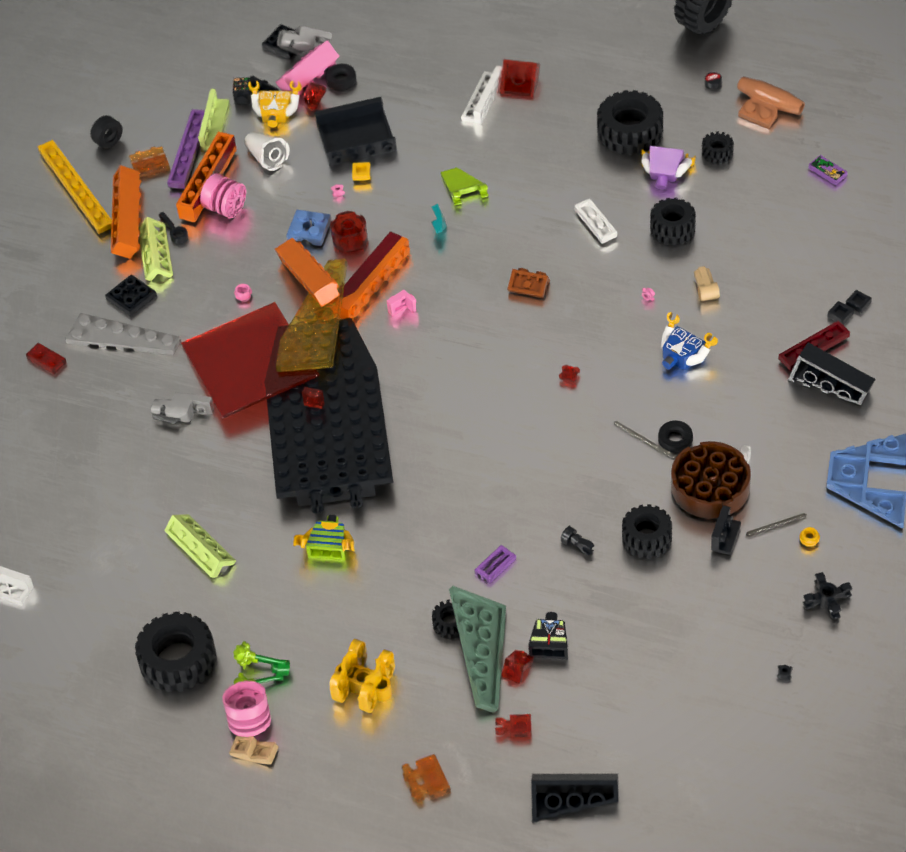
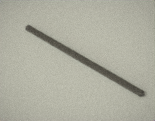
(645, 440)

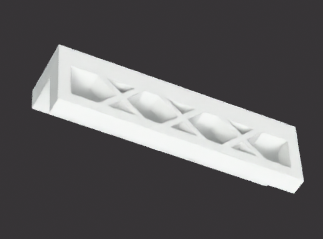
(484, 100)
(15, 581)

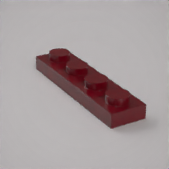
(823, 339)

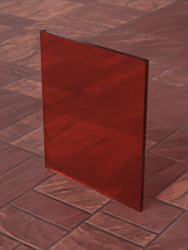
(241, 360)

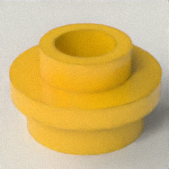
(809, 532)

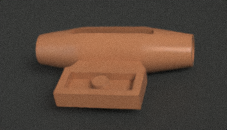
(766, 102)

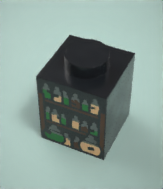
(241, 91)

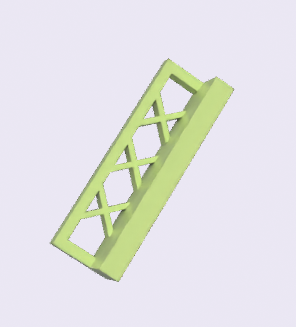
(213, 119)
(150, 248)
(198, 544)

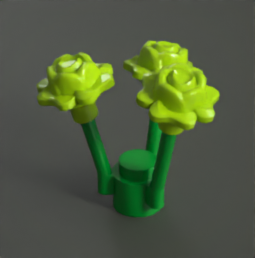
(246, 656)

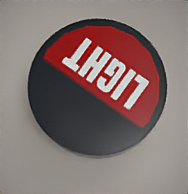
(713, 80)

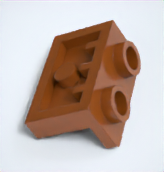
(528, 283)

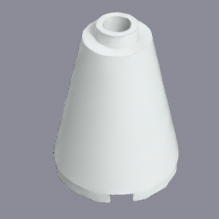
(267, 149)

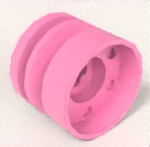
(223, 195)
(246, 708)

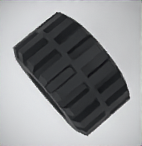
(672, 221)
(647, 518)

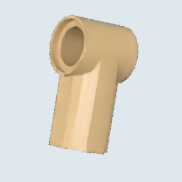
(706, 286)

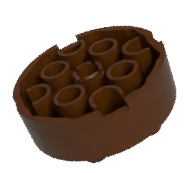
(709, 478)

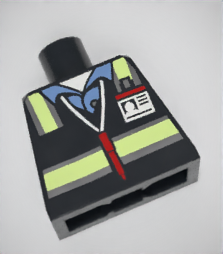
(549, 638)

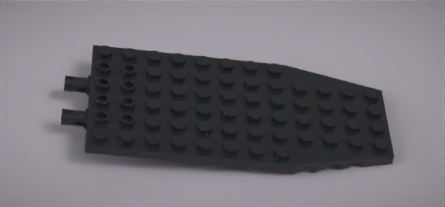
(338, 448)

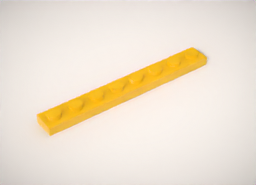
(75, 186)

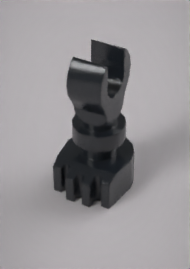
(584, 545)

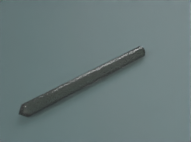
(776, 524)

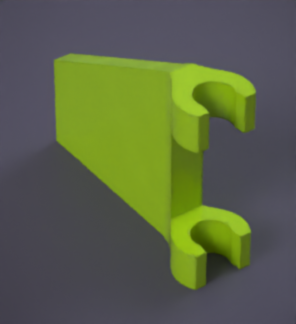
(461, 183)

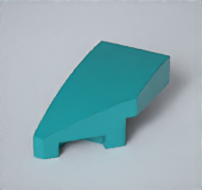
(440, 223)

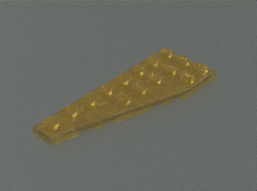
(314, 329)

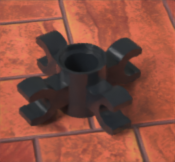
(827, 602)

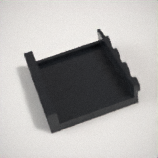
(355, 131)

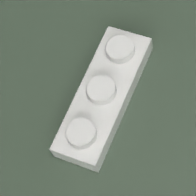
(595, 220)

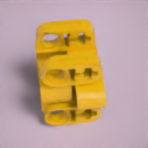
(352, 671)

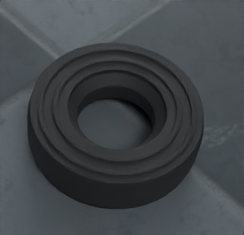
(344, 83)
(675, 426)

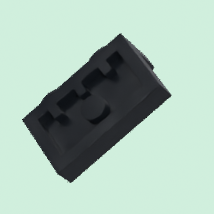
(725, 532)

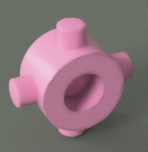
(337, 190)
(648, 294)

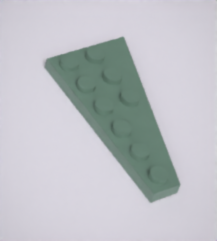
(481, 636)

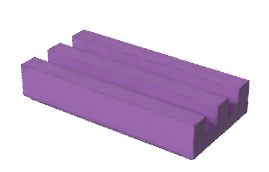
(497, 566)

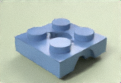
(301, 222)

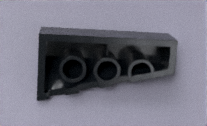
(831, 374)
(570, 793)

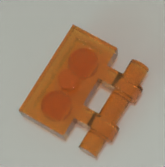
(150, 166)
(432, 776)

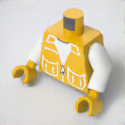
(275, 105)

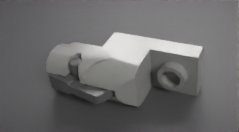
(301, 39)
(181, 407)

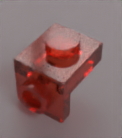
(515, 665)

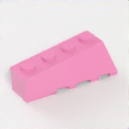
(309, 67)

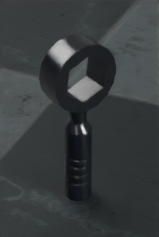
(174, 230)

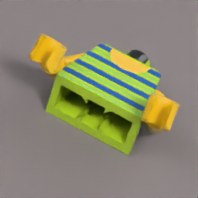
(326, 540)

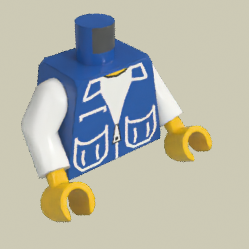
(682, 347)

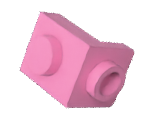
(401, 301)

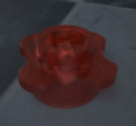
(569, 374)

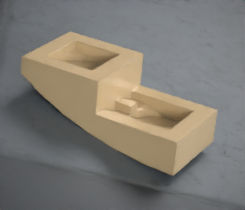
(252, 750)

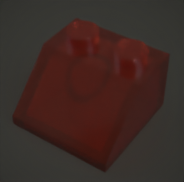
(519, 78)

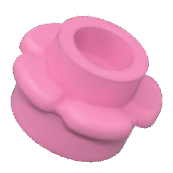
(242, 292)

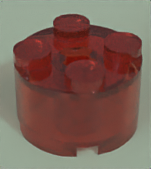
(349, 232)

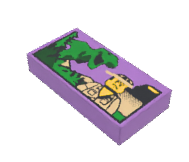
(828, 170)

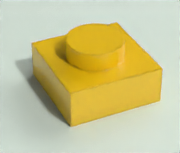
(361, 171)

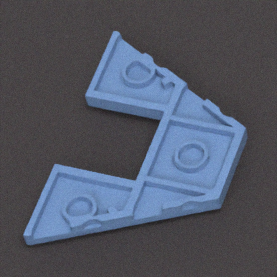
(849, 476)

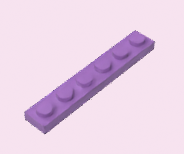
(187, 151)

